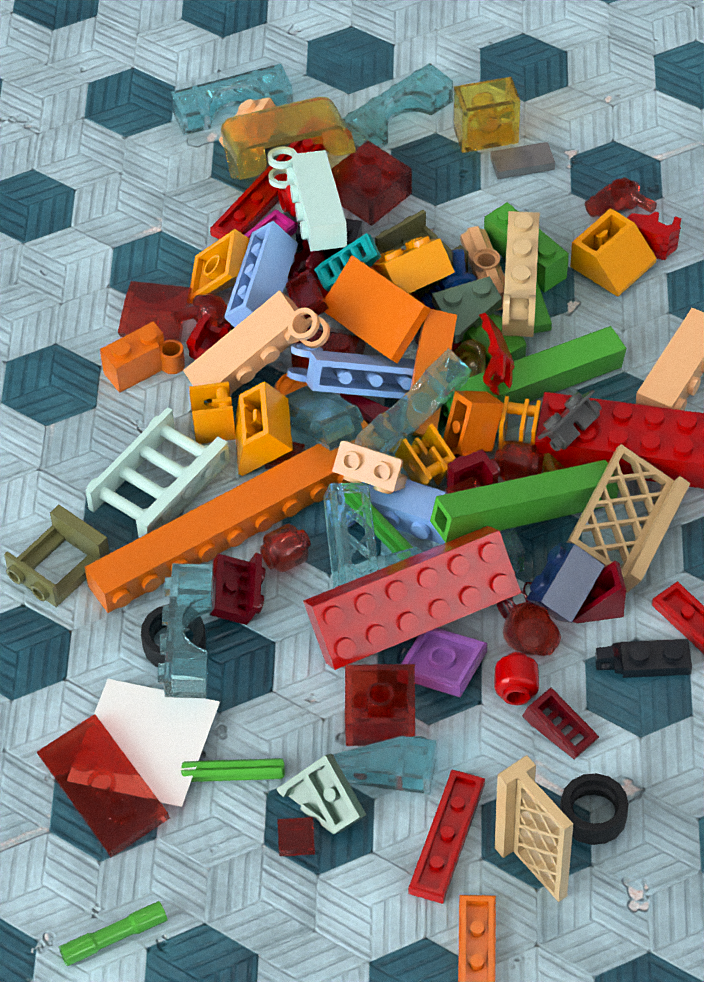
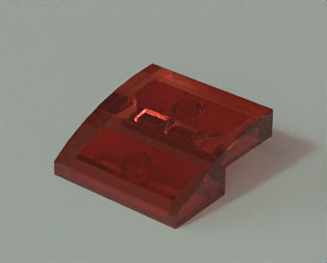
(154, 303)

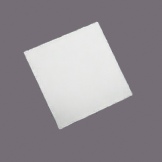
(157, 733)

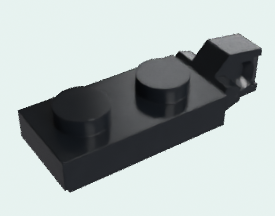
(646, 658)

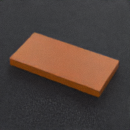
(375, 309)

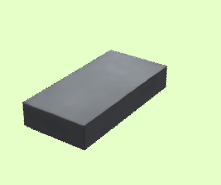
(522, 160)

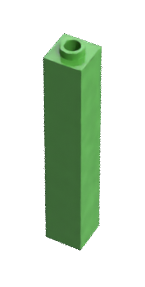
(556, 368)
(519, 501)

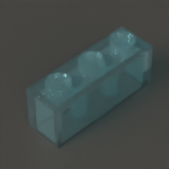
(324, 417)

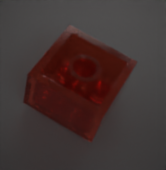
(371, 182)
(379, 702)

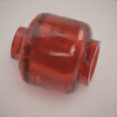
(518, 460)
(285, 548)

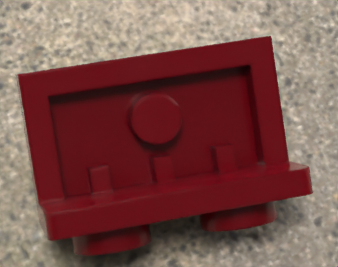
(474, 464)
(237, 588)

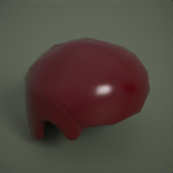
(305, 260)

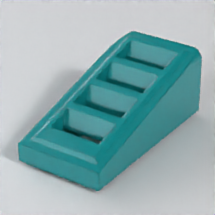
(330, 269)

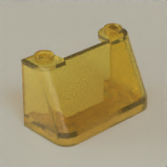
(251, 133)

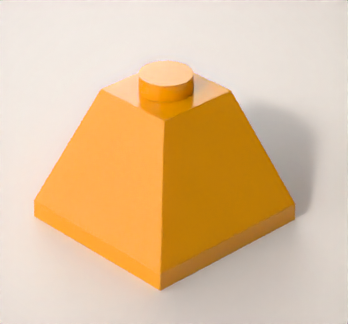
(218, 265)

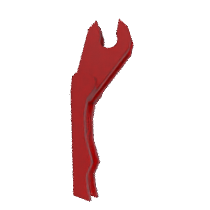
(501, 362)

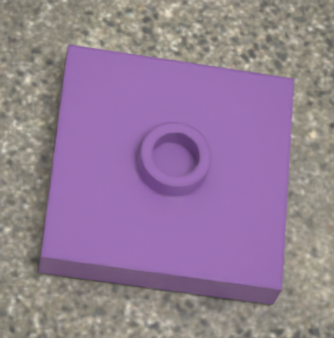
(445, 660)

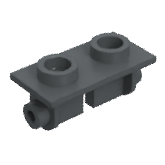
(561, 428)

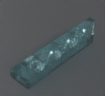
(338, 536)

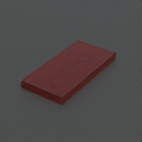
(103, 785)

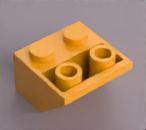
(612, 253)
(417, 265)
(261, 427)

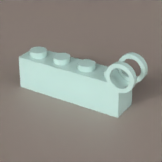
(314, 196)

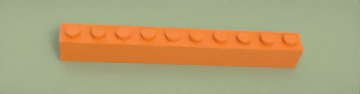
(213, 527)

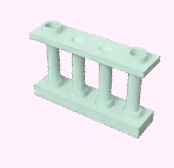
(172, 499)

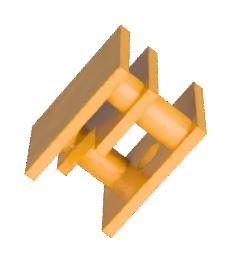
(519, 409)
(215, 417)
(435, 460)

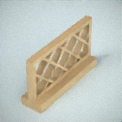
(654, 524)
(533, 827)

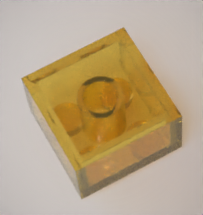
(486, 114)

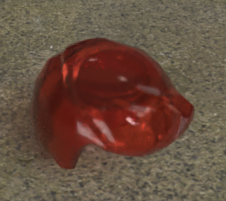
(531, 630)

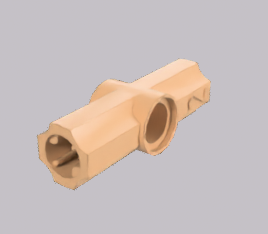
(483, 258)

